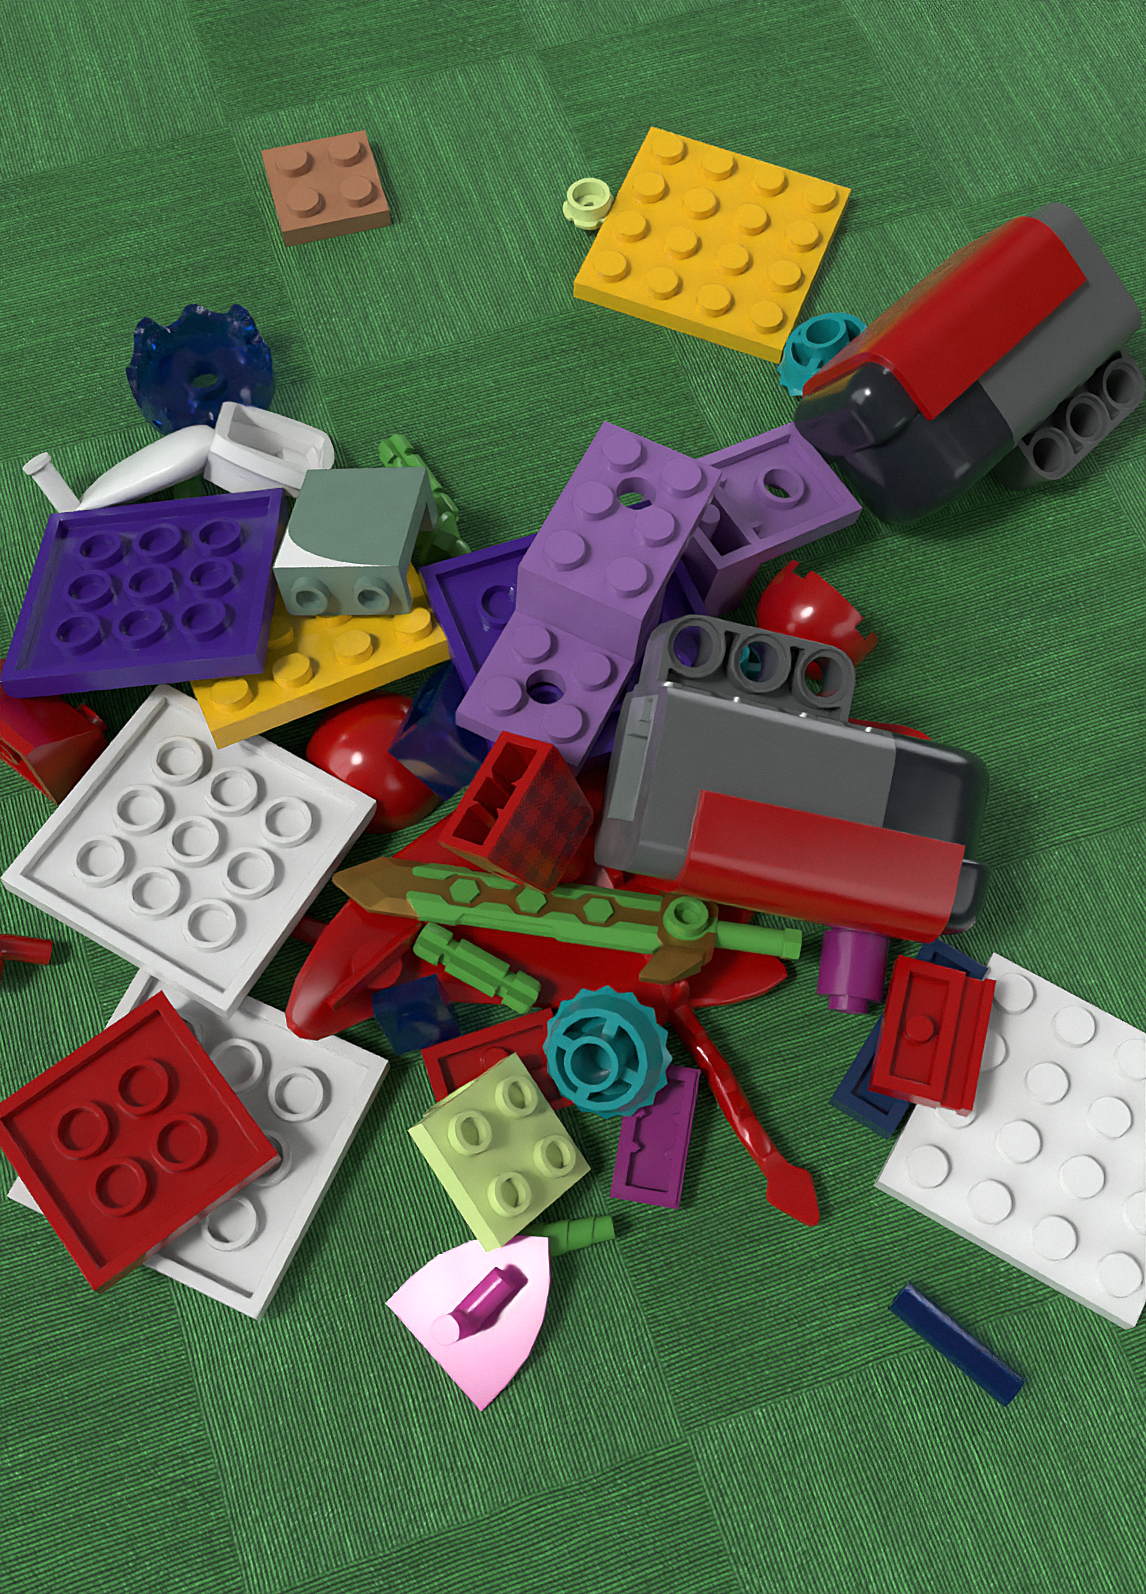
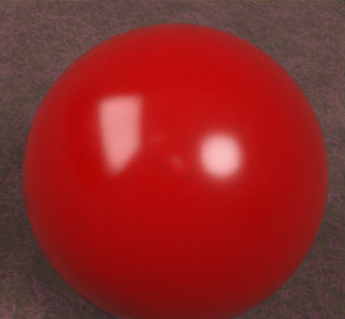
(353, 747)

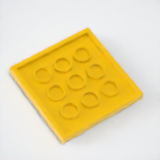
(712, 244)
(319, 664)

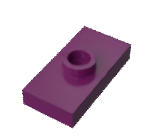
(656, 1143)

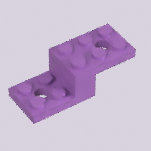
(752, 525)
(590, 593)

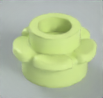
(588, 203)

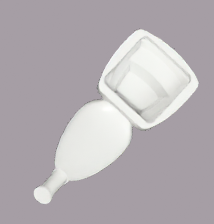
(242, 454)

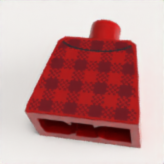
(522, 816)

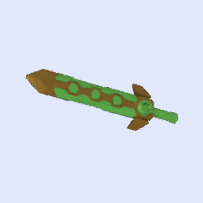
(670, 926)

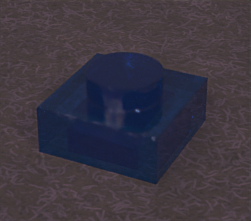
(416, 1014)

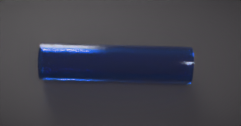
(957, 1344)

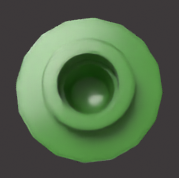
(442, 542)

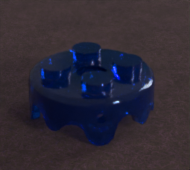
(195, 345)

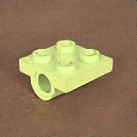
(499, 1151)

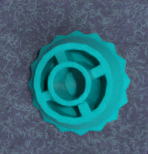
(814, 346)
(606, 1052)

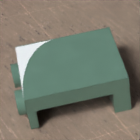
(354, 540)

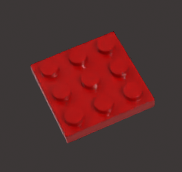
(131, 1141)

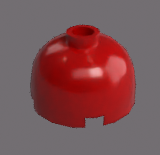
(812, 612)

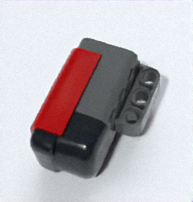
(981, 367)
(782, 802)

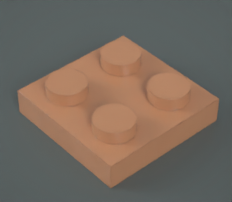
(325, 188)

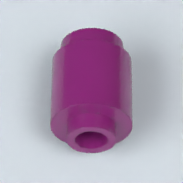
(852, 970)

